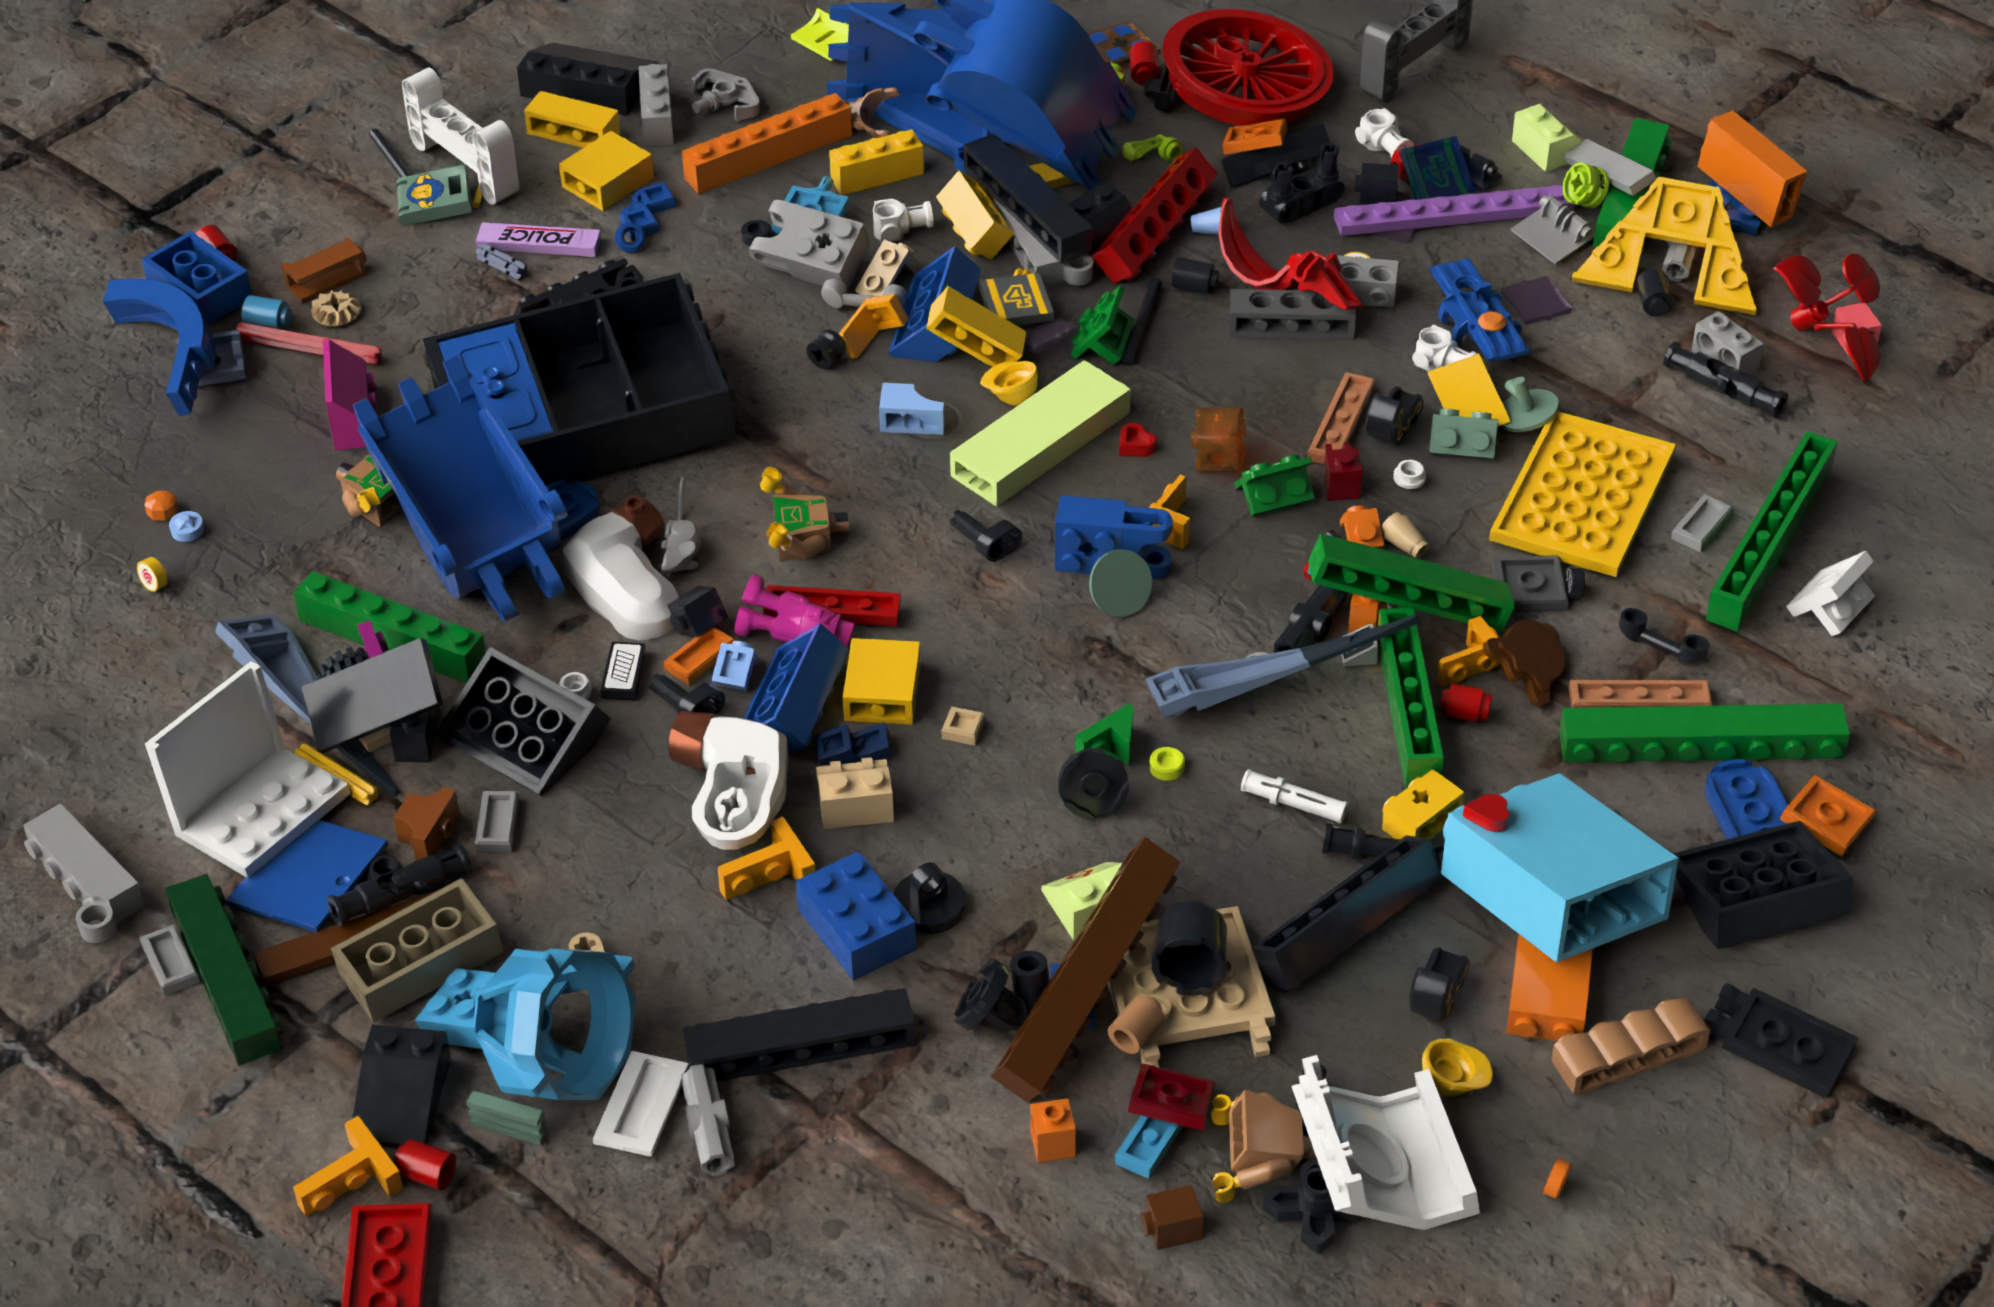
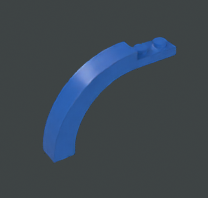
(165, 304)

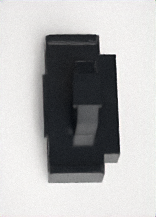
(1161, 90)

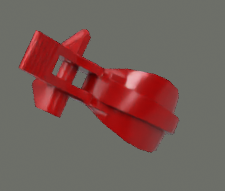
(1304, 271)

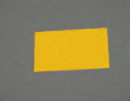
(1468, 388)

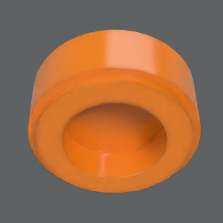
(1557, 1178)

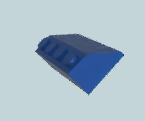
(913, 338)
(798, 685)

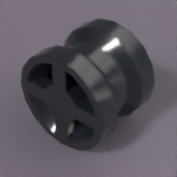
(826, 349)

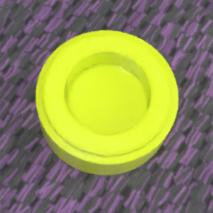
(1167, 763)

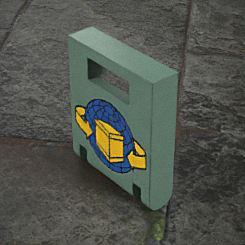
(429, 197)

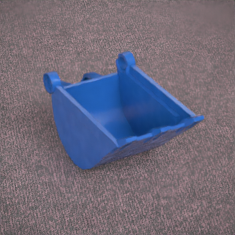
(886, 56)
(1029, 80)
(466, 488)

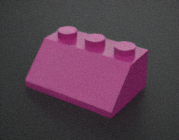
(344, 385)

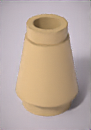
(1403, 534)

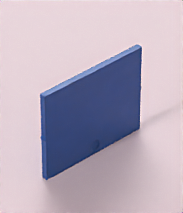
(307, 871)

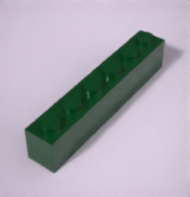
(224, 970)

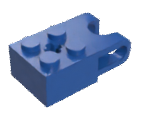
(1096, 526)

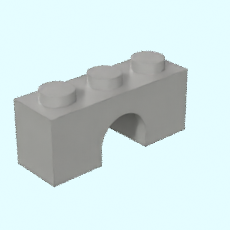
(655, 105)

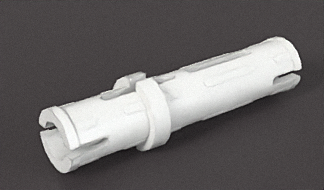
(1281, 792)

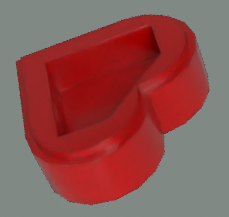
(1136, 441)
(1488, 812)

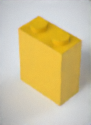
(606, 170)
(881, 681)

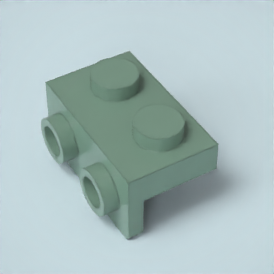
(1463, 435)

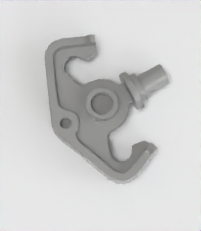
(725, 91)

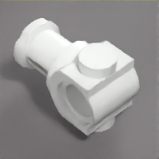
(1381, 132)
(894, 219)
(1437, 349)

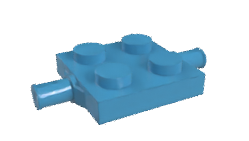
(818, 199)

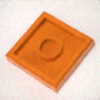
(1255, 136)
(1829, 814)

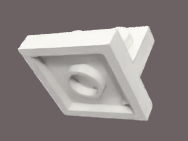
(1836, 593)

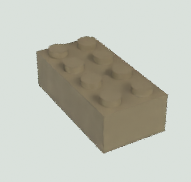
(417, 949)

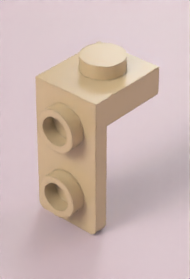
(886, 267)

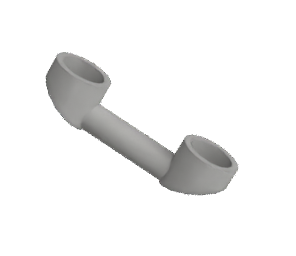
(835, 294)

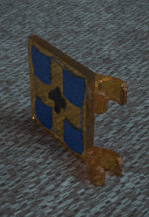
(1116, 41)

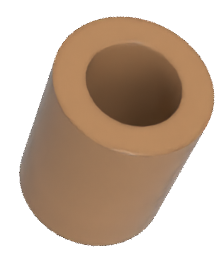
(1136, 1024)

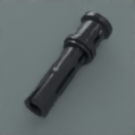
(1354, 842)

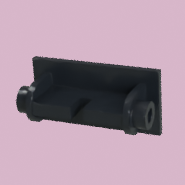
(1482, 171)

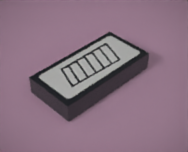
(623, 670)

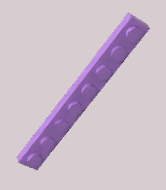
(1444, 210)

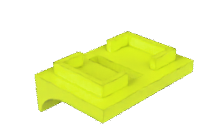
(820, 33)

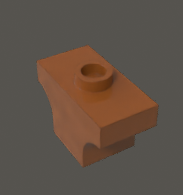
(427, 820)

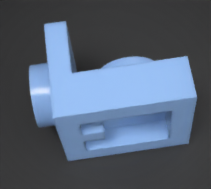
(734, 665)

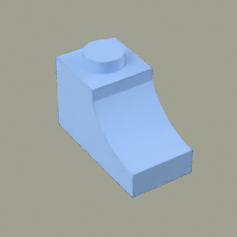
(908, 412)

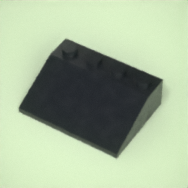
(582, 75)
(521, 723)
(1763, 884)

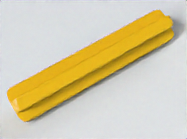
(359, 788)

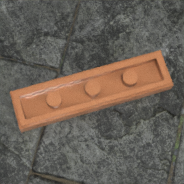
(1342, 415)
(1639, 693)

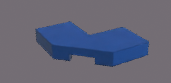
(644, 204)

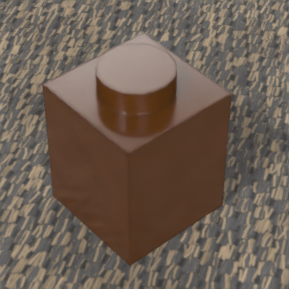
(1173, 1217)

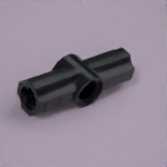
(1311, 619)

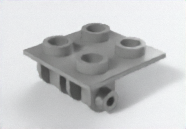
(1554, 230)

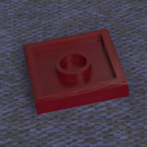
(1171, 1096)

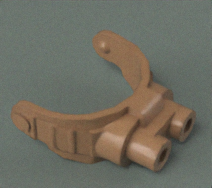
(865, 106)

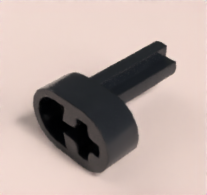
(991, 542)
(702, 699)

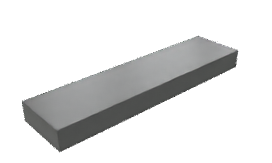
(1621, 171)

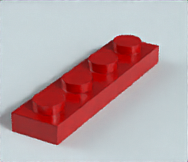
(853, 605)

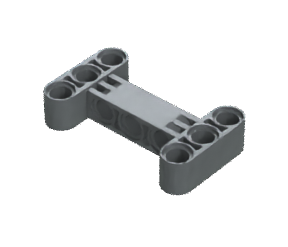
(1391, 49)

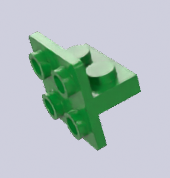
(1104, 328)
(1276, 485)

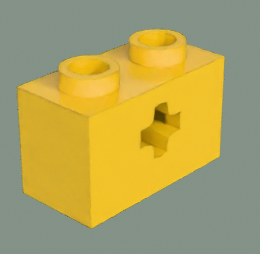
(1421, 807)

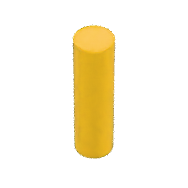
(477, 198)

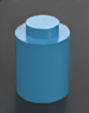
(266, 312)

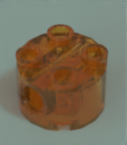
(1219, 439)

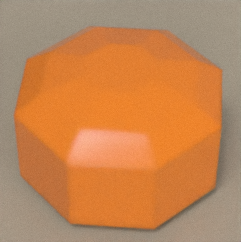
(161, 505)

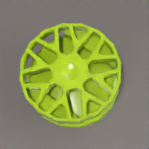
(1583, 185)

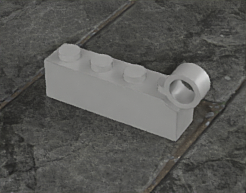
(1039, 260)
(85, 872)

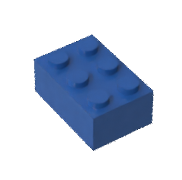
(202, 273)
(856, 915)

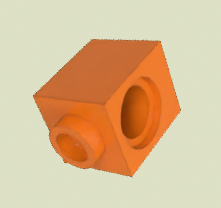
(1053, 1130)

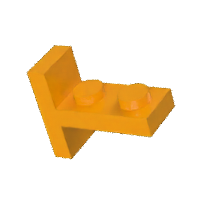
(767, 864)
(349, 1171)

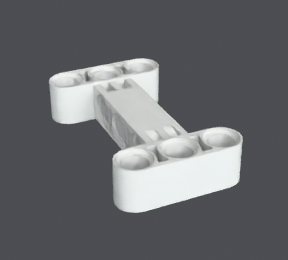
(484, 149)

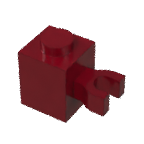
(1342, 473)

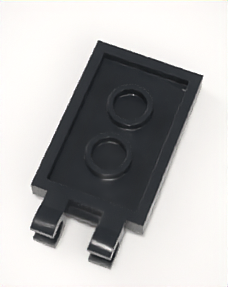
(1780, 1038)

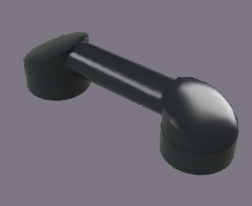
(1633, 626)

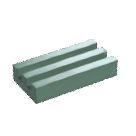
(507, 1117)

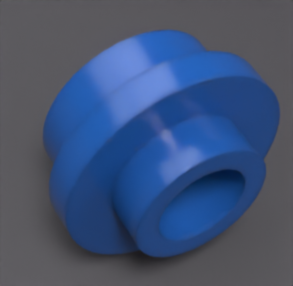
(632, 228)

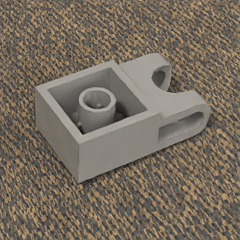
(812, 244)

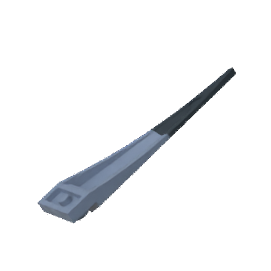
(285, 671)
(1218, 681)

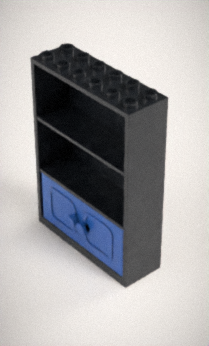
(620, 356)

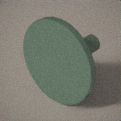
(1527, 407)
(1120, 583)

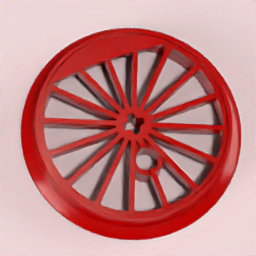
(1233, 65)

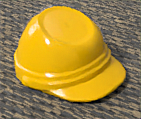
(1012, 381)
(1456, 1067)

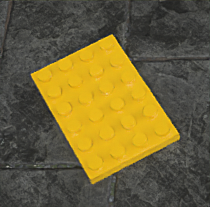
(1583, 493)

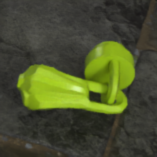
(1168, 148)

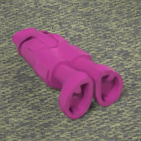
(794, 616)

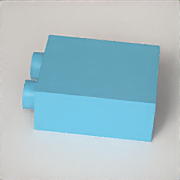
(1562, 869)

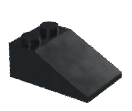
(401, 1082)

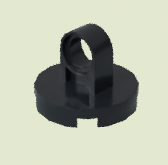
(1093, 783)
(931, 898)
(986, 999)

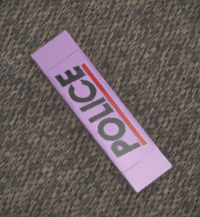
(539, 239)

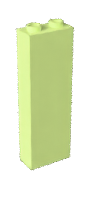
(1040, 433)

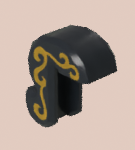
(1391, 416)
(1438, 984)

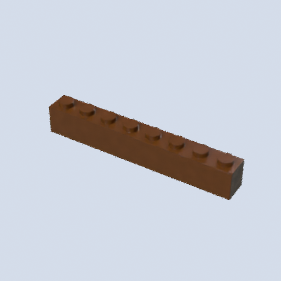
(1086, 970)

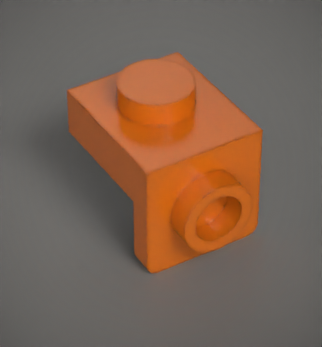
(1363, 526)

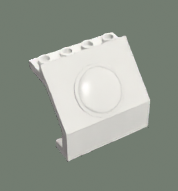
(1387, 1153)

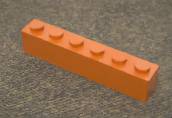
(766, 143)

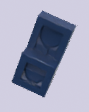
(850, 747)

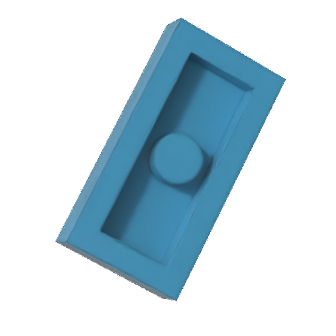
(1146, 1145)

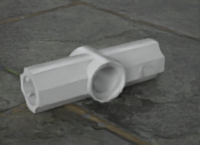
(707, 1120)

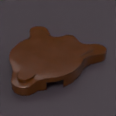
(1531, 654)

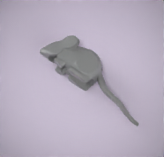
(682, 541)

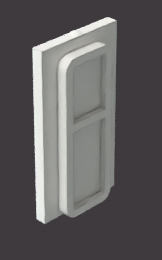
(640, 1103)

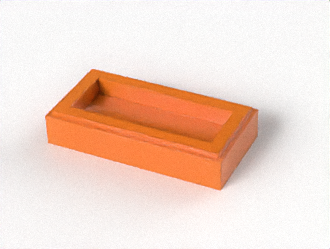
(697, 655)

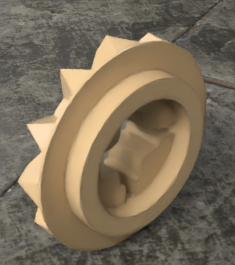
(325, 314)

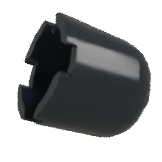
(1190, 948)

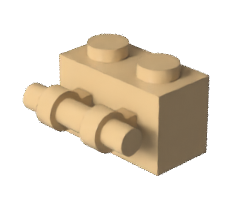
(855, 793)

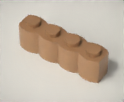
(1628, 1046)

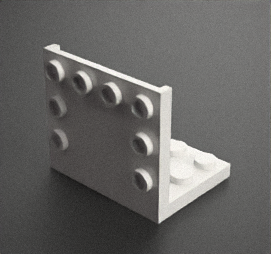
(233, 780)

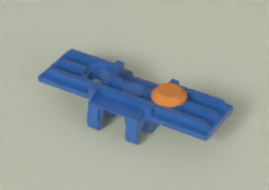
(1491, 330)

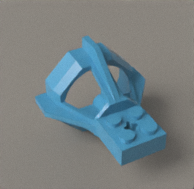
(511, 1019)

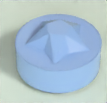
(186, 526)

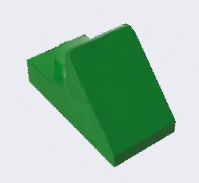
(1110, 734)

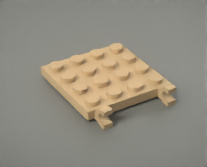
(1231, 1007)

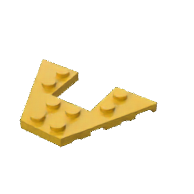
(1683, 215)

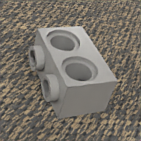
(1371, 279)
(1728, 343)

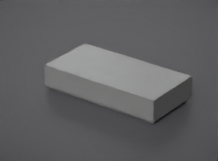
(1702, 523)
(497, 821)
(169, 960)

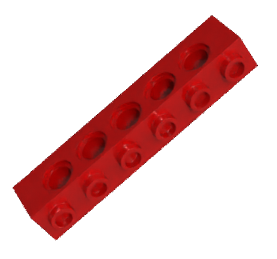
(1155, 215)

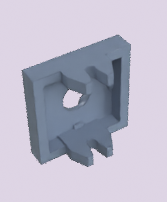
(230, 352)

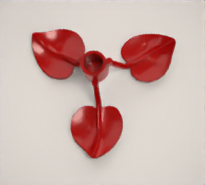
(1804, 281)

